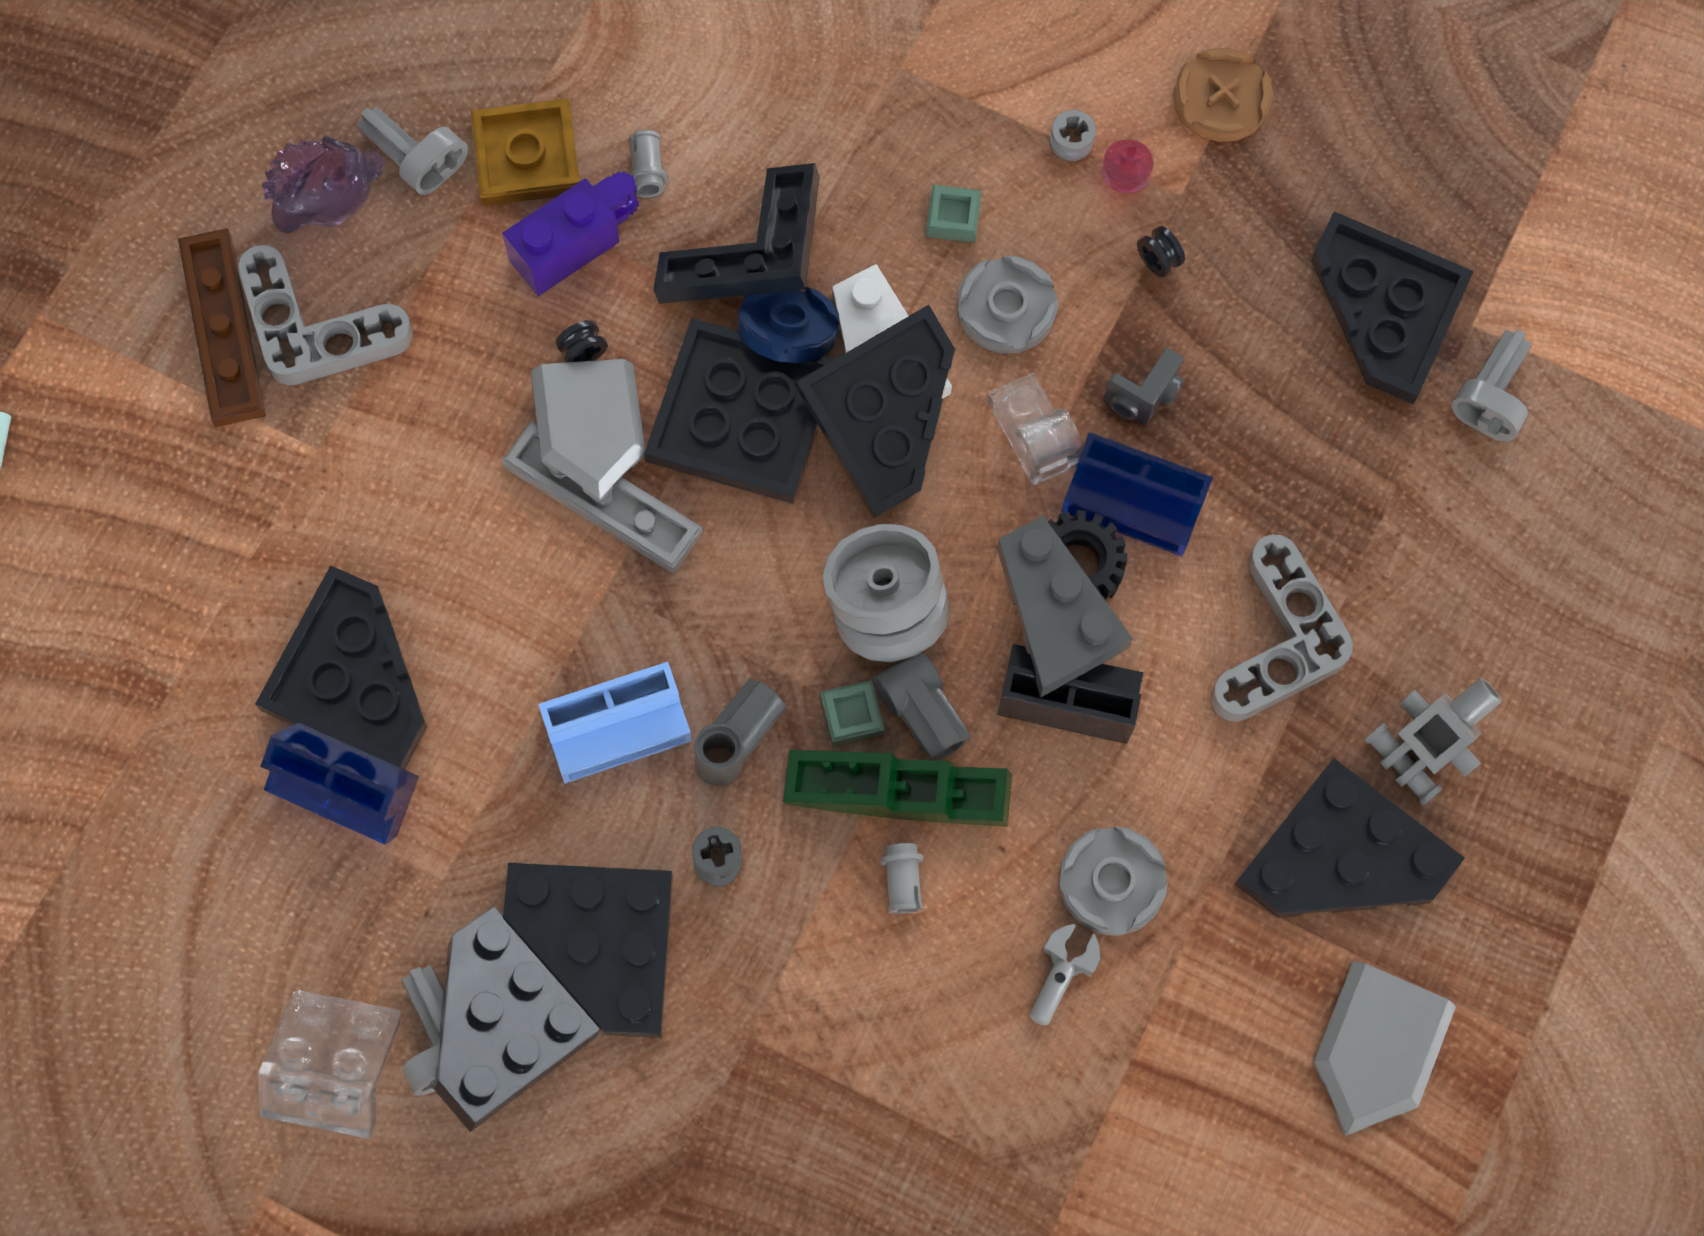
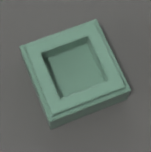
(953, 213)
(852, 713)

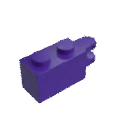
(570, 230)

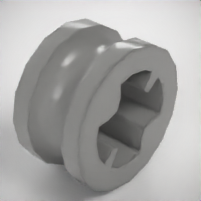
(1072, 120)

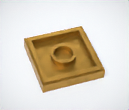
(524, 151)

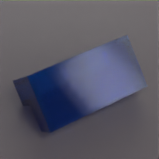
(1137, 493)
(338, 781)

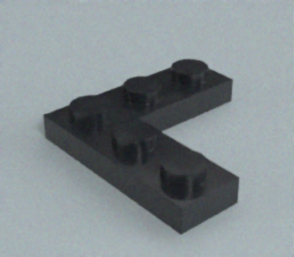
(769, 265)

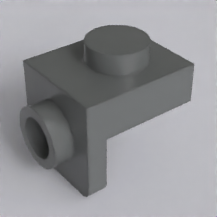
(1142, 402)

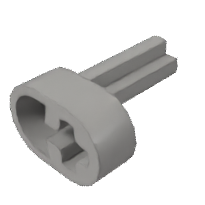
(421, 164)
(1483, 400)
(427, 1000)

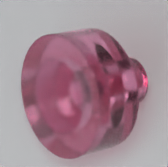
(1127, 166)

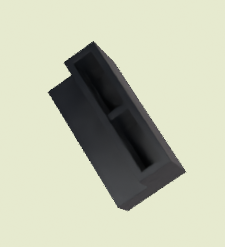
(1093, 704)

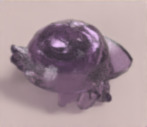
(319, 183)

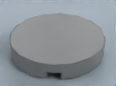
(1007, 304)
(1113, 881)

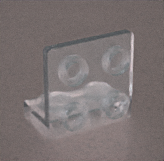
(327, 1063)

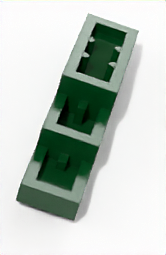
(897, 787)

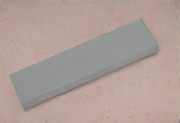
(624, 513)

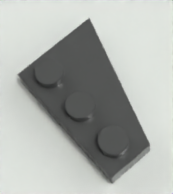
(1060, 609)

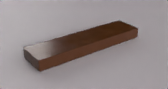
(221, 327)

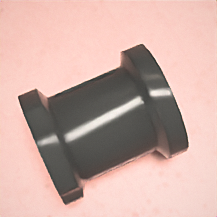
(729, 846)

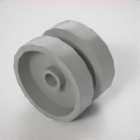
(886, 592)

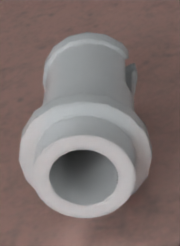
(647, 163)
(903, 878)

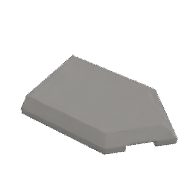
(588, 421)
(1380, 1046)

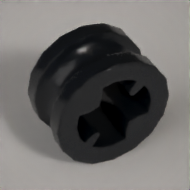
(1161, 251)
(581, 342)

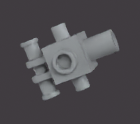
(1436, 736)

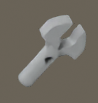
(1062, 972)

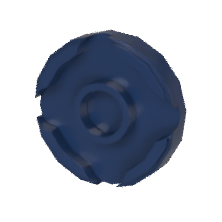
(789, 325)

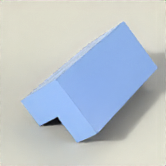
(615, 722)

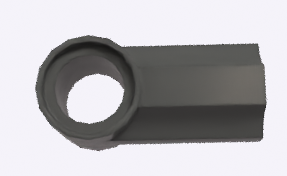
(915, 693)
(739, 730)

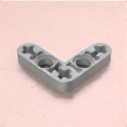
(310, 341)
(1299, 649)

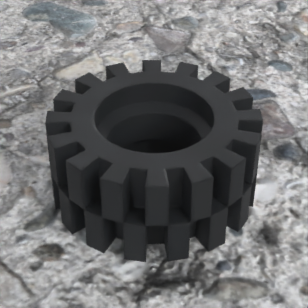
(1102, 543)

